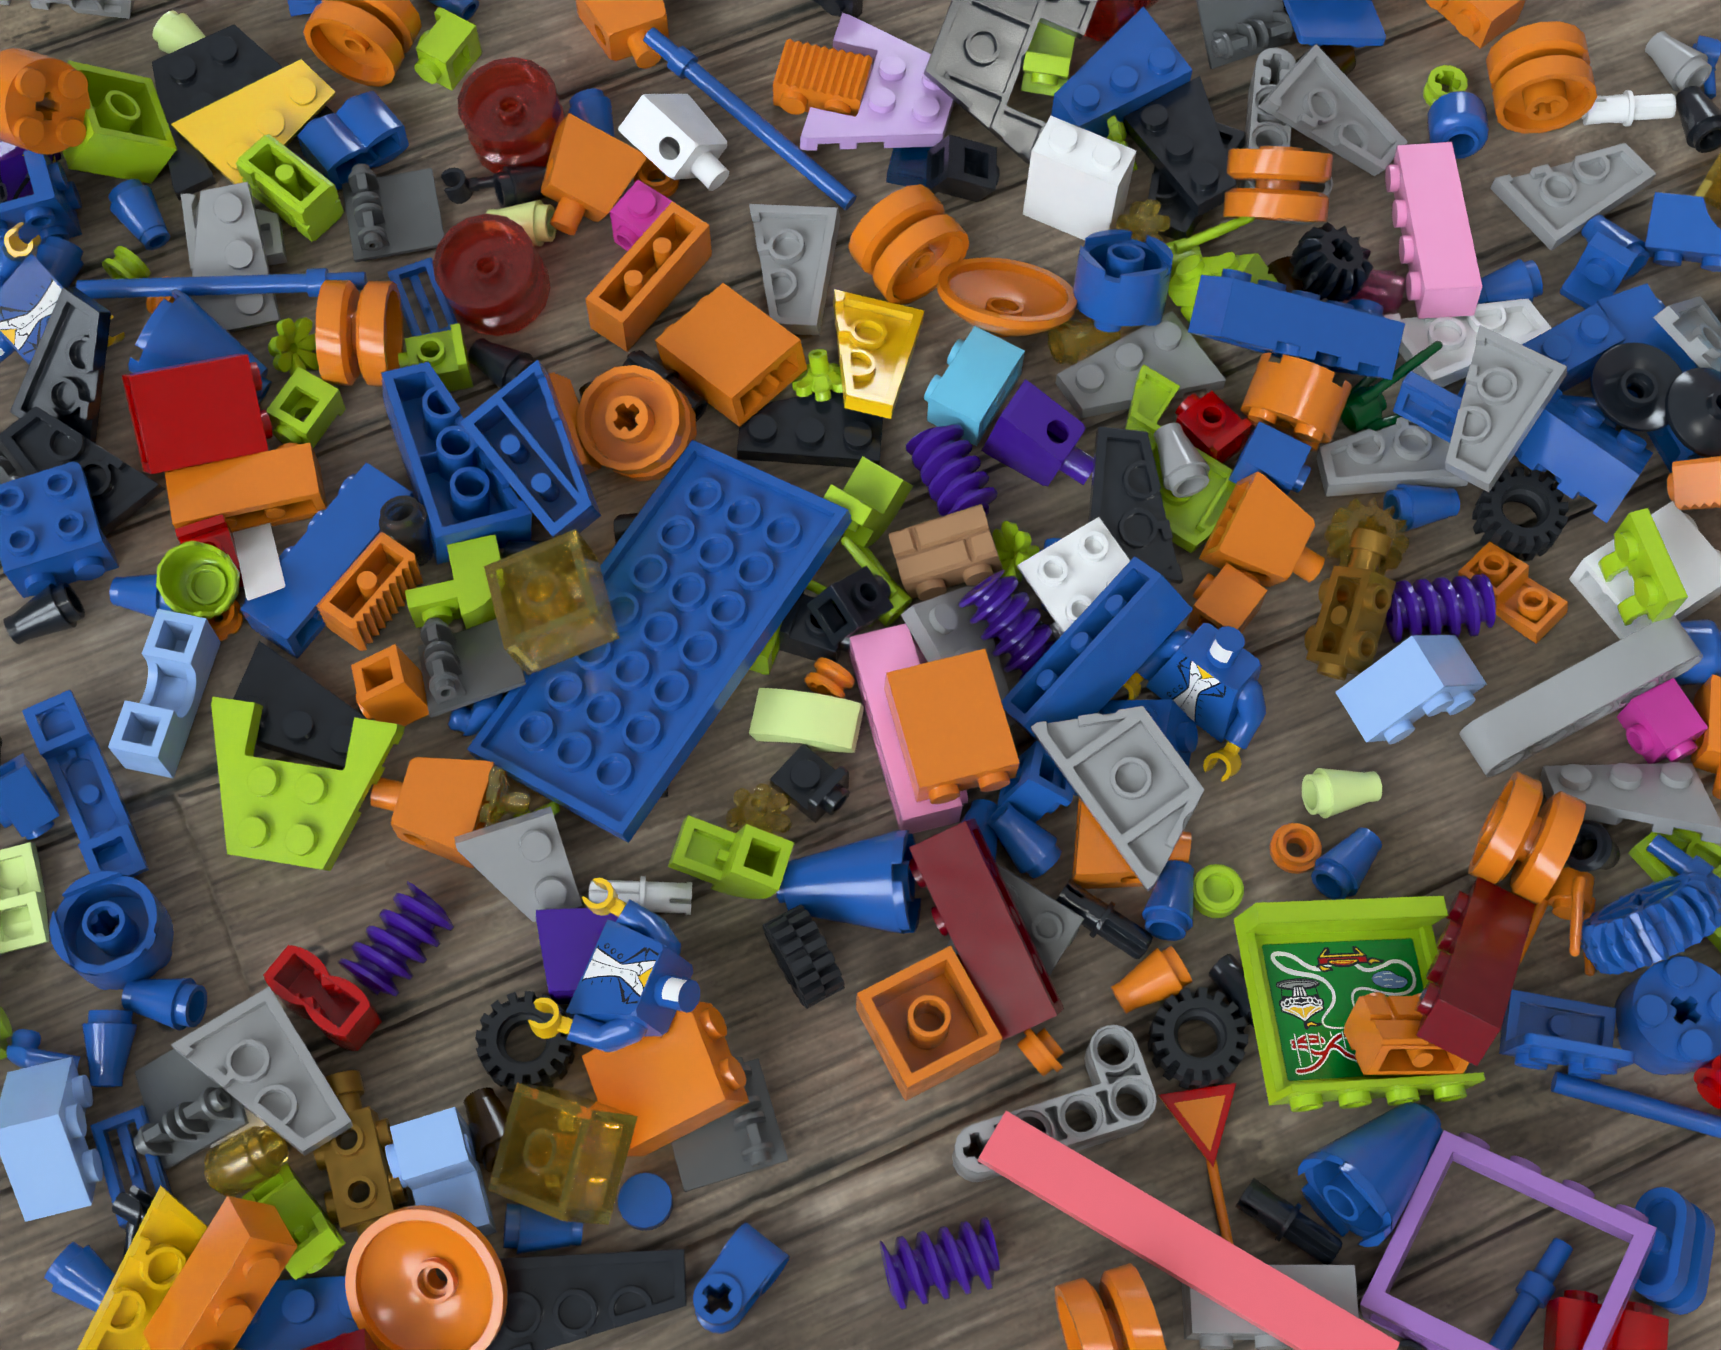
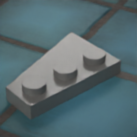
(1565, 197)

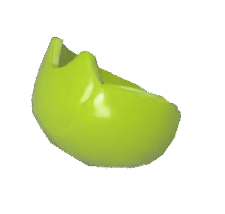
(198, 579)

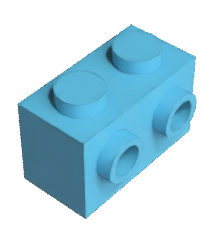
(974, 384)

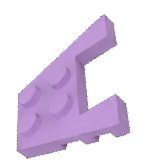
(898, 102)

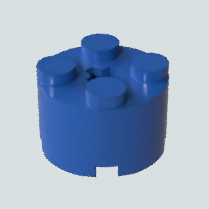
(1122, 280)
(85, 936)
(1647, 1012)

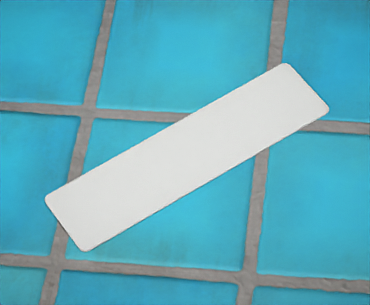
(258, 561)

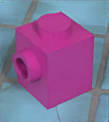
(636, 213)
(1662, 723)

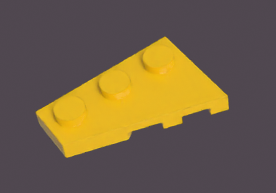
(272, 106)
(874, 350)
(145, 1275)

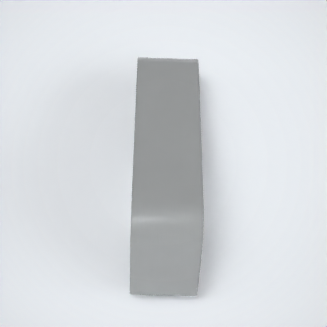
(1262, 127)
(1097, 1101)

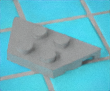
(1127, 782)

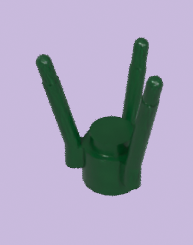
(1367, 402)

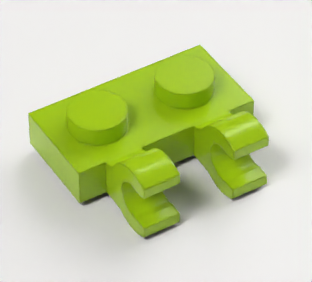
(1646, 559)

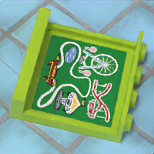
(1303, 978)

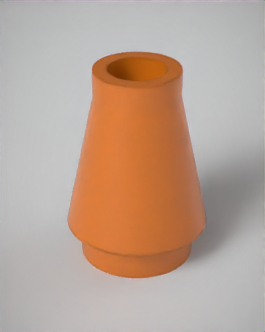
(1152, 980)

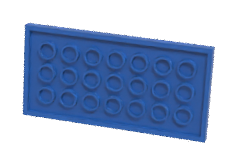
(694, 605)

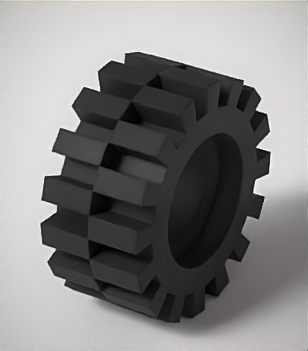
(1537, 497)
(803, 956)
(1206, 1008)
(493, 1039)

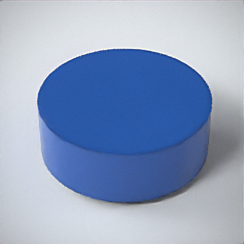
(645, 1201)

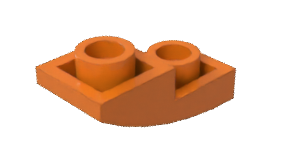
(1518, 598)

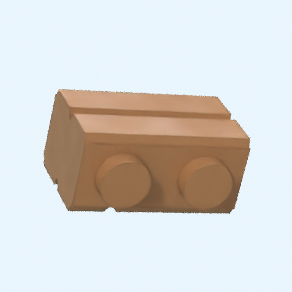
(945, 553)

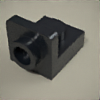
(812, 784)

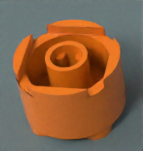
(41, 102)
(1296, 399)

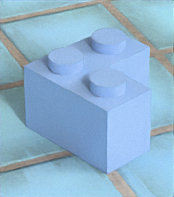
(1412, 680)
(45, 1139)
(440, 1166)

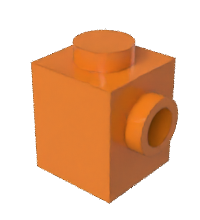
(1227, 599)
(390, 687)

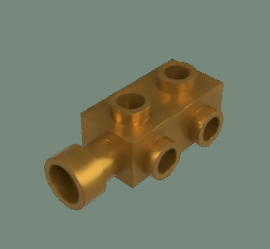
(1352, 609)
(359, 1165)

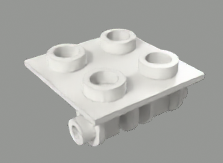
(1074, 572)

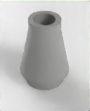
(1678, 62)
(1180, 462)

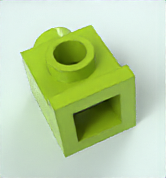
(447, 50)
(444, 352)
(304, 396)

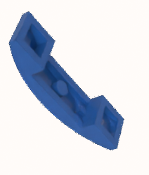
(86, 785)

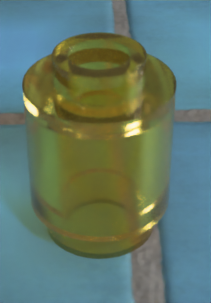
(245, 1160)

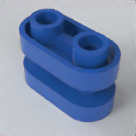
(1681, 1253)

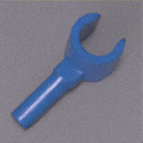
(1712, 49)

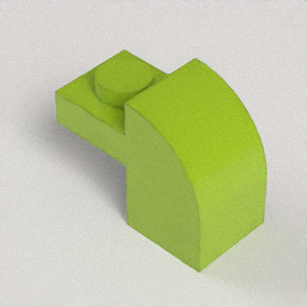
(1047, 61)
(872, 499)
(467, 594)
(736, 864)
(304, 1219)

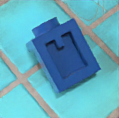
(1598, 271)

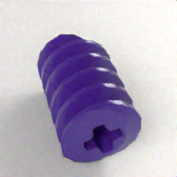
(949, 469)
(1440, 605)
(1009, 621)
(397, 942)
(941, 1263)

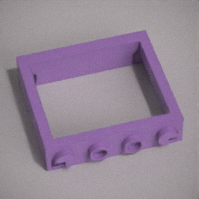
(1525, 1178)

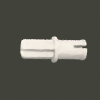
(1627, 107)
(654, 896)

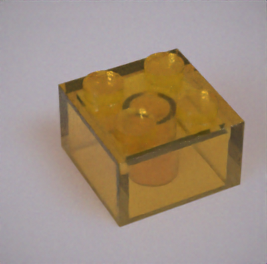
(551, 602)
(562, 1154)

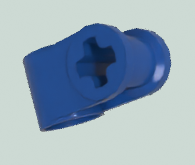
(744, 1272)

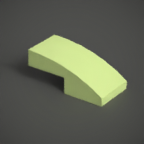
(806, 718)
(22, 899)

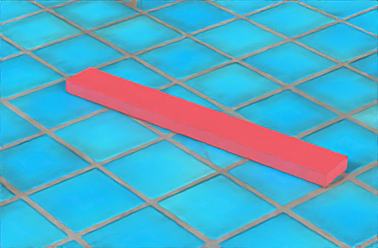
(1174, 1242)

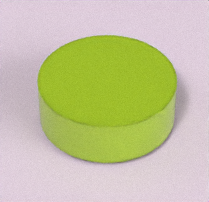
(1217, 891)

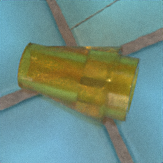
(1078, 340)

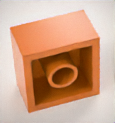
(928, 1023)

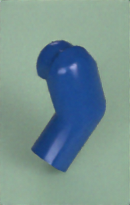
(472, 720)
(26, 1052)

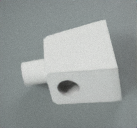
(677, 138)

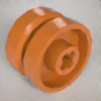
(363, 37)
(1541, 77)
(1278, 182)
(907, 243)
(358, 331)
(629, 397)
(1532, 839)
(1117, 1321)

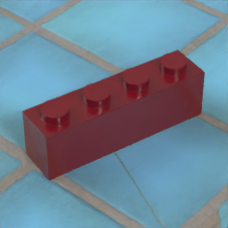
(985, 927)
(1474, 970)

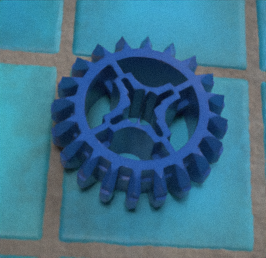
(1651, 923)

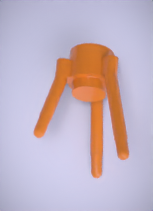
(1571, 901)

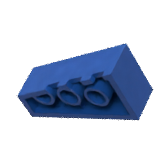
(1294, 324)
(1583, 453)
(446, 466)

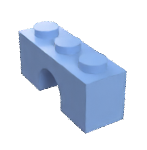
(179, 662)

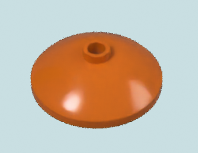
(1006, 296)
(402, 1299)

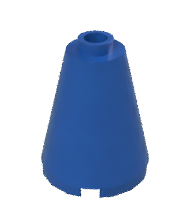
(186, 334)
(857, 884)
(1371, 1172)

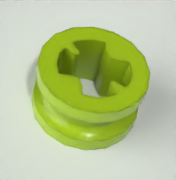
(1445, 75)
(125, 265)

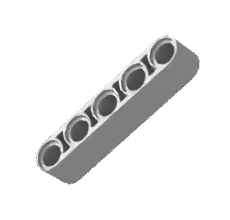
(1580, 695)

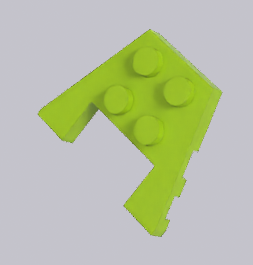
(1192, 516)
(289, 808)

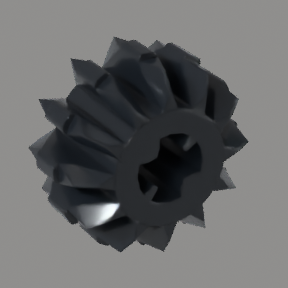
(1331, 263)

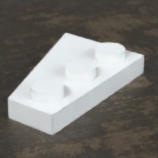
(1512, 319)

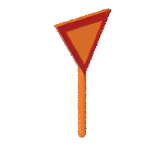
(1203, 1118)

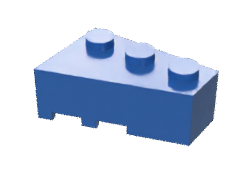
(1122, 76)
(534, 451)

